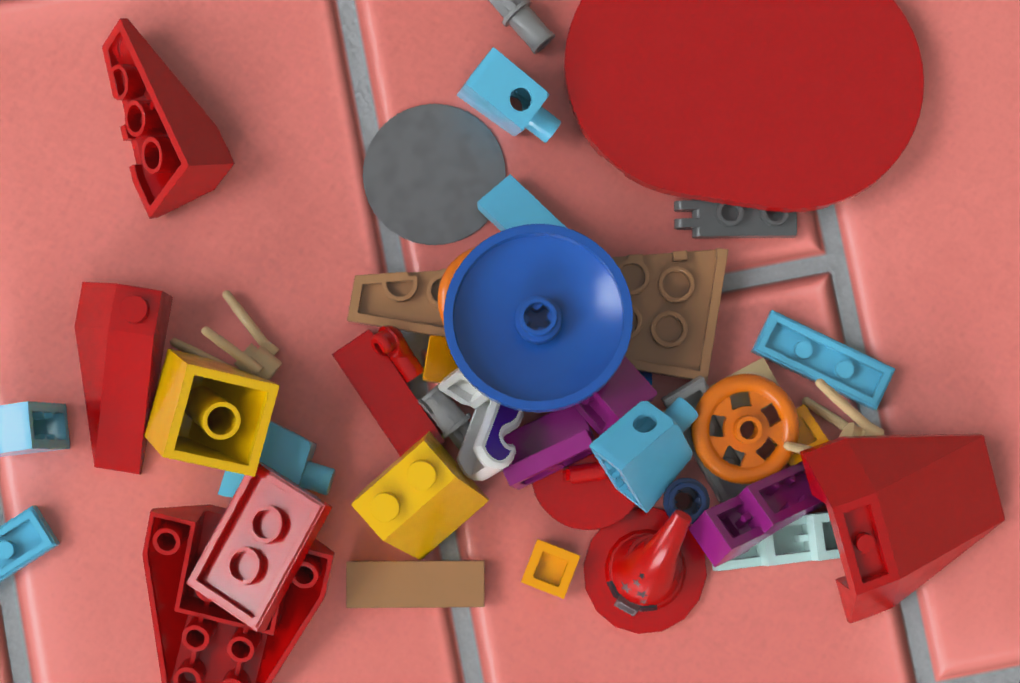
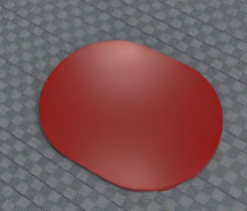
(746, 95)

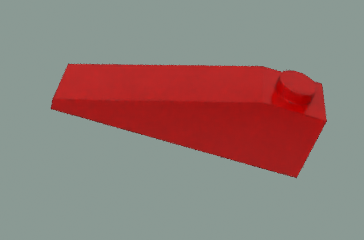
(171, 135)
(120, 360)

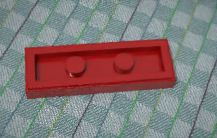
(385, 393)

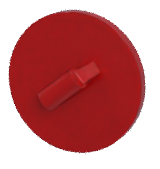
(582, 495)

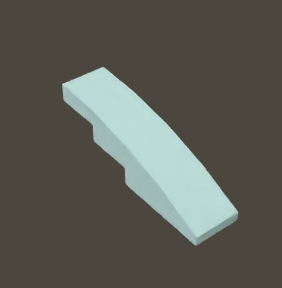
(800, 541)

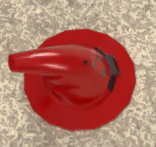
(645, 570)

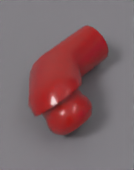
(392, 343)

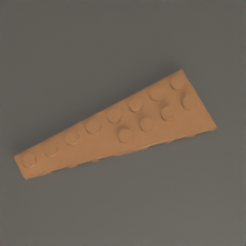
(670, 293)

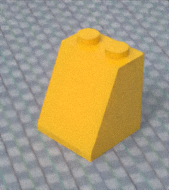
(210, 413)
(419, 499)

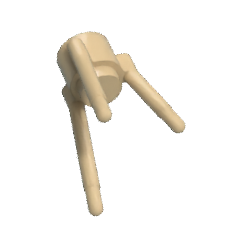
(253, 360)
(862, 428)

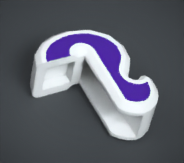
(483, 446)

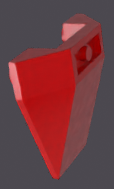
(901, 509)
(198, 637)

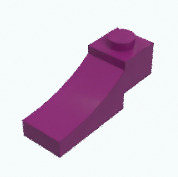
(754, 514)

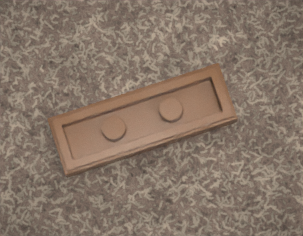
(415, 584)

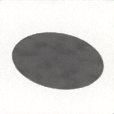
(431, 172)

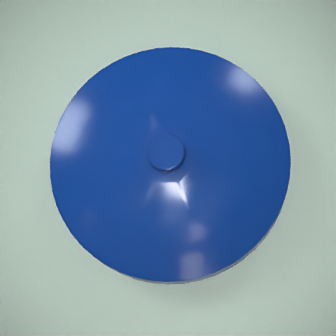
(538, 318)

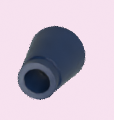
(694, 489)

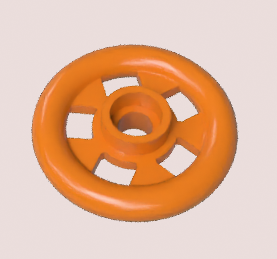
(718, 402)

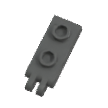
(731, 221)

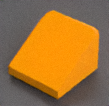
(438, 360)

